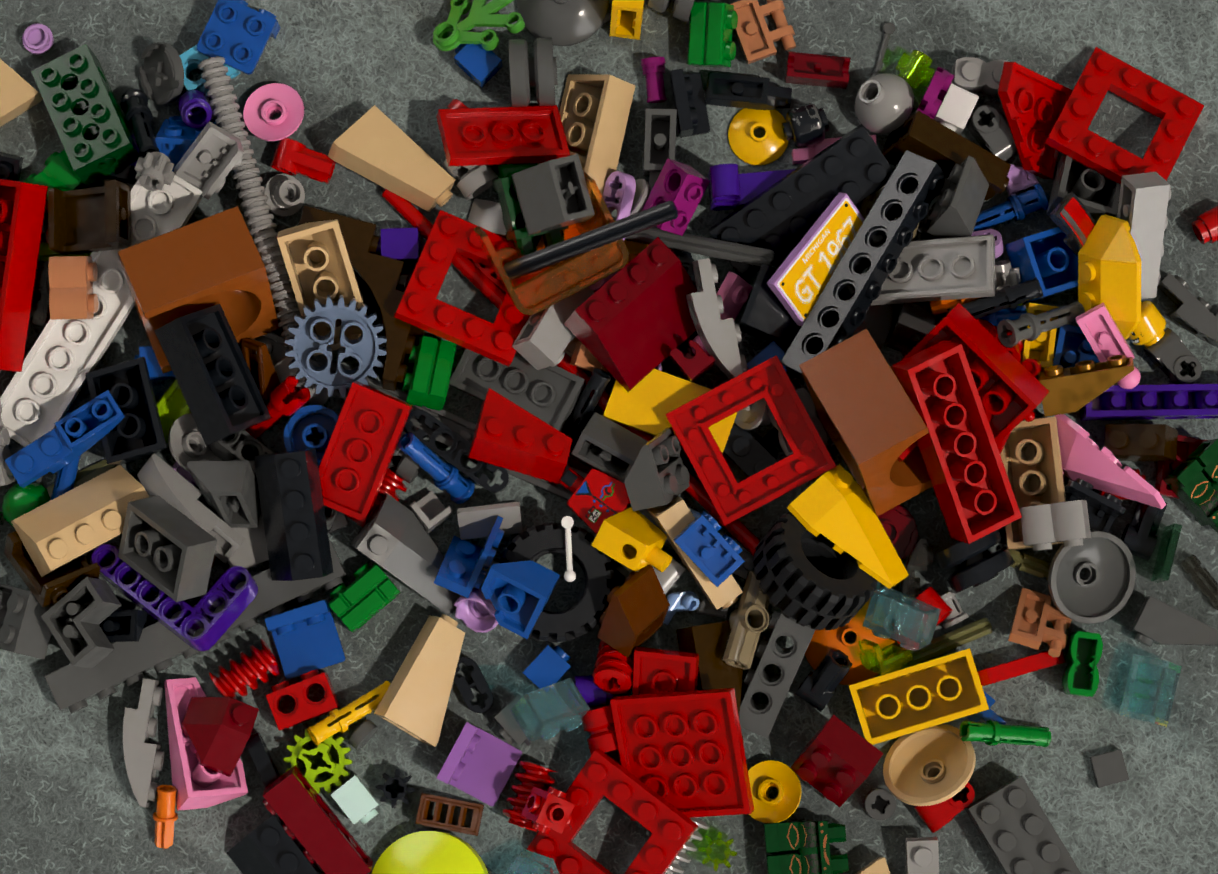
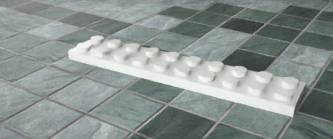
(71, 347)

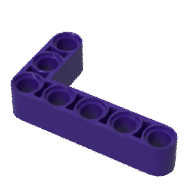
(732, 190)
(164, 607)

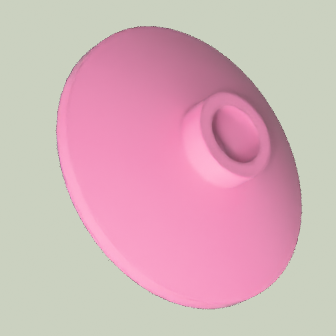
(265, 103)

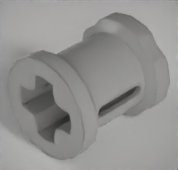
(957, 614)

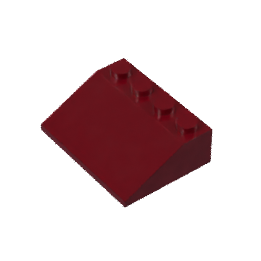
(637, 315)

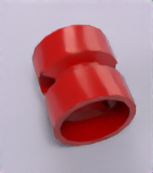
(601, 728)

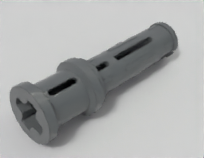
(1021, 332)

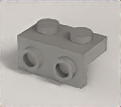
(210, 159)

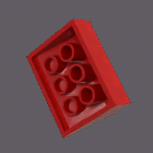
(1001, 380)

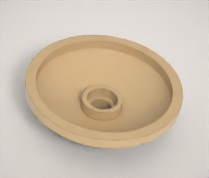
(922, 755)

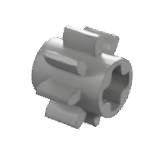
(154, 171)
(1006, 274)

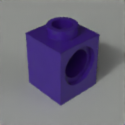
(400, 244)

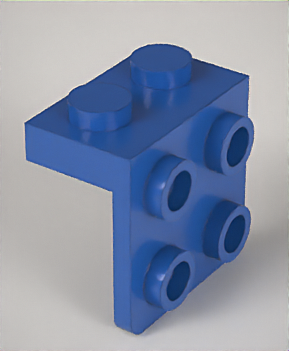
(237, 34)

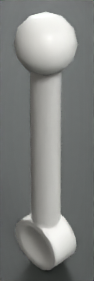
(567, 522)

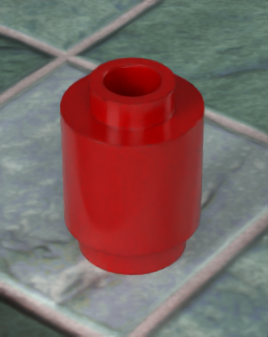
(1207, 226)

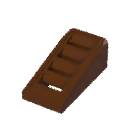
(260, 367)
(440, 800)

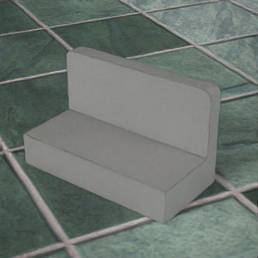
(479, 520)

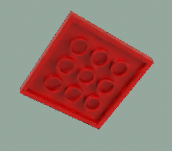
(686, 749)

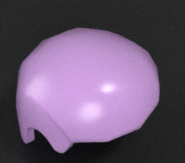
(476, 611)

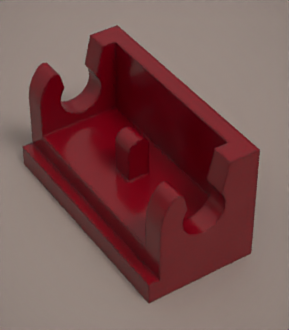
(817, 70)
(691, 366)

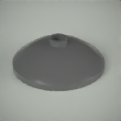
(563, 20)
(1103, 587)

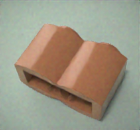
(71, 287)

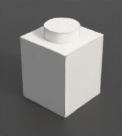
(956, 108)

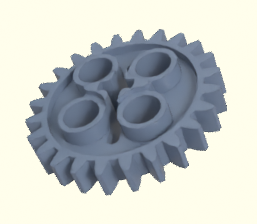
(307, 343)

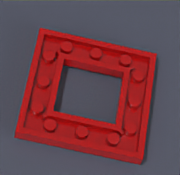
(1109, 73)
(426, 312)
(736, 498)
(607, 778)

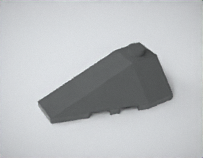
(405, 550)

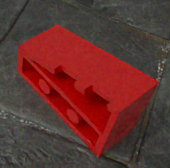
(518, 440)

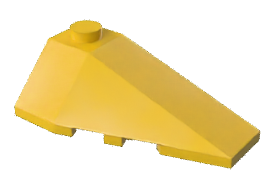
(844, 515)

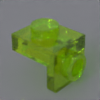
(883, 660)

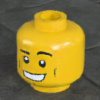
(1150, 327)

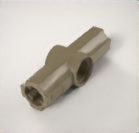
(745, 637)

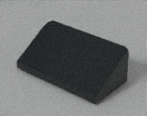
(124, 625)

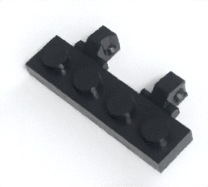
(750, 452)

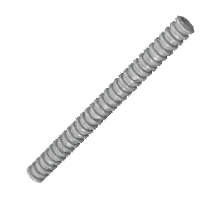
(251, 192)

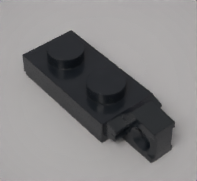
(746, 92)

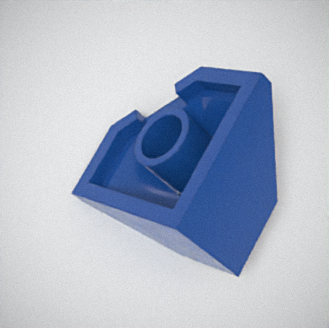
(519, 593)

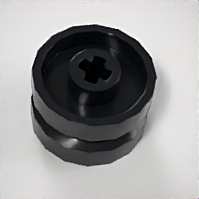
(975, 561)

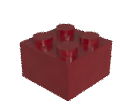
(836, 761)

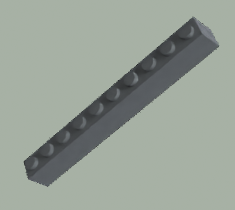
(158, 645)

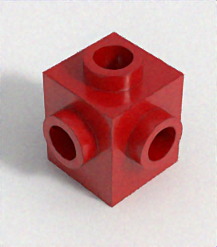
(548, 810)

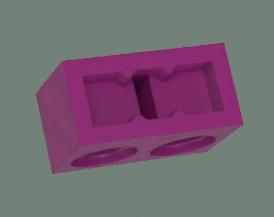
(682, 186)

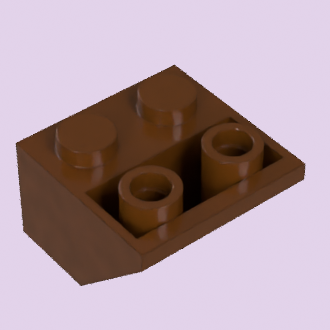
(633, 611)

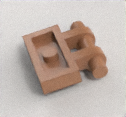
(753, 31)
(1030, 623)

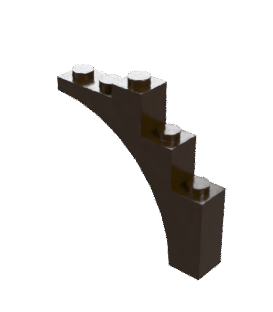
(383, 282)

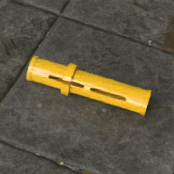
(322, 731)

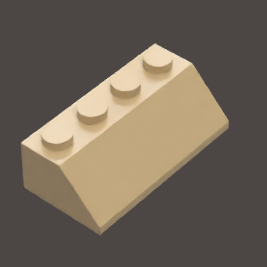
(595, 121)
(318, 268)
(1033, 470)
(78, 519)

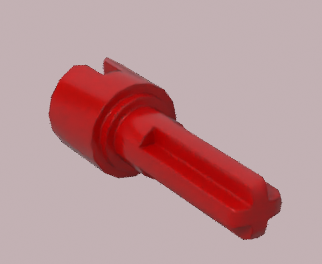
(284, 401)

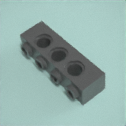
(761, 717)

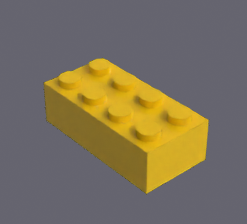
(919, 697)

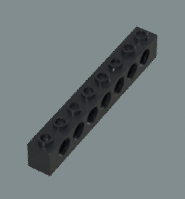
(864, 252)

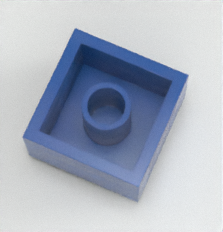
(1047, 258)

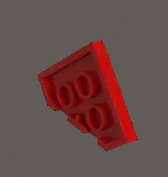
(1031, 109)

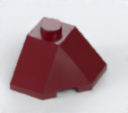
(218, 730)

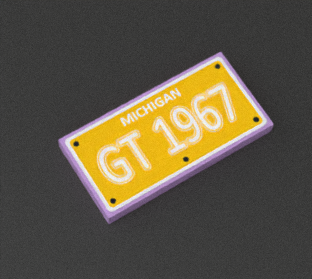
(815, 258)

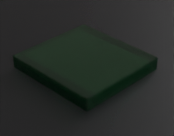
(1166, 553)

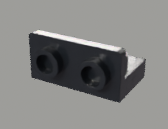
(690, 103)

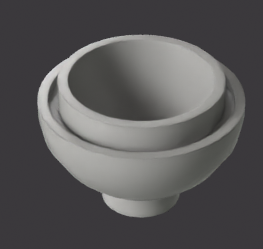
(889, 107)

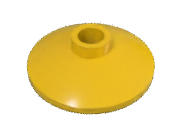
(753, 149)
(769, 775)

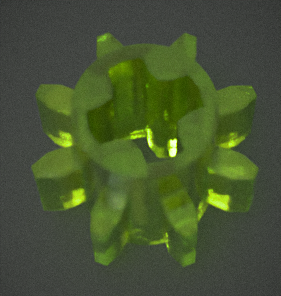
(915, 68)
(708, 850)

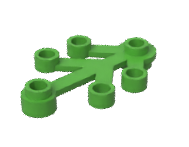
(453, 32)

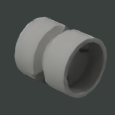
(472, 179)

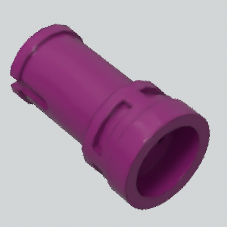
(653, 70)

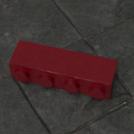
(315, 825)

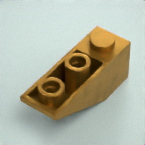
(1079, 385)

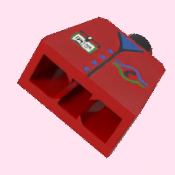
(595, 496)

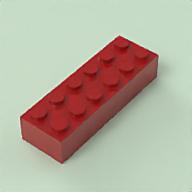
(20, 237)
(959, 444)

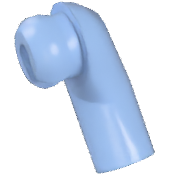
(681, 602)

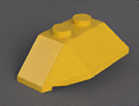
(1111, 272)

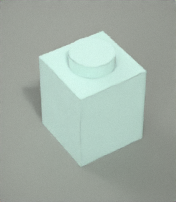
(356, 800)

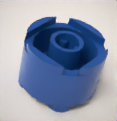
(302, 427)

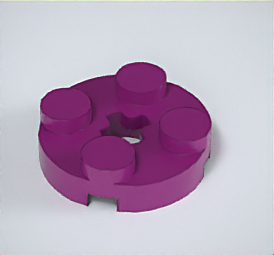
(935, 92)

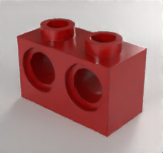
(305, 708)

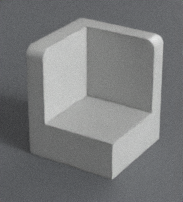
(430, 511)

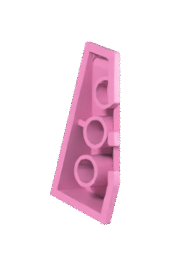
(1084, 460)
(195, 784)

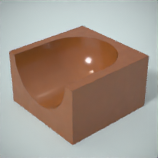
(197, 269)
(869, 420)

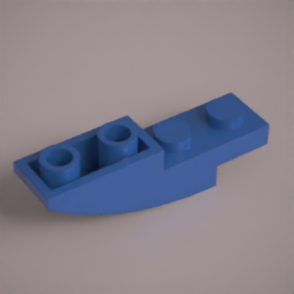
(67, 441)

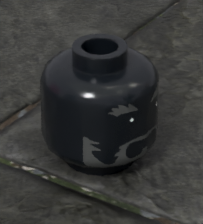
(805, 125)

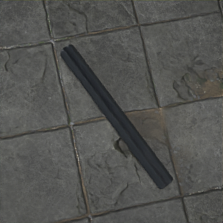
(591, 240)

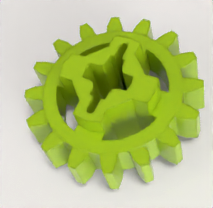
(324, 747)

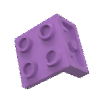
(479, 764)

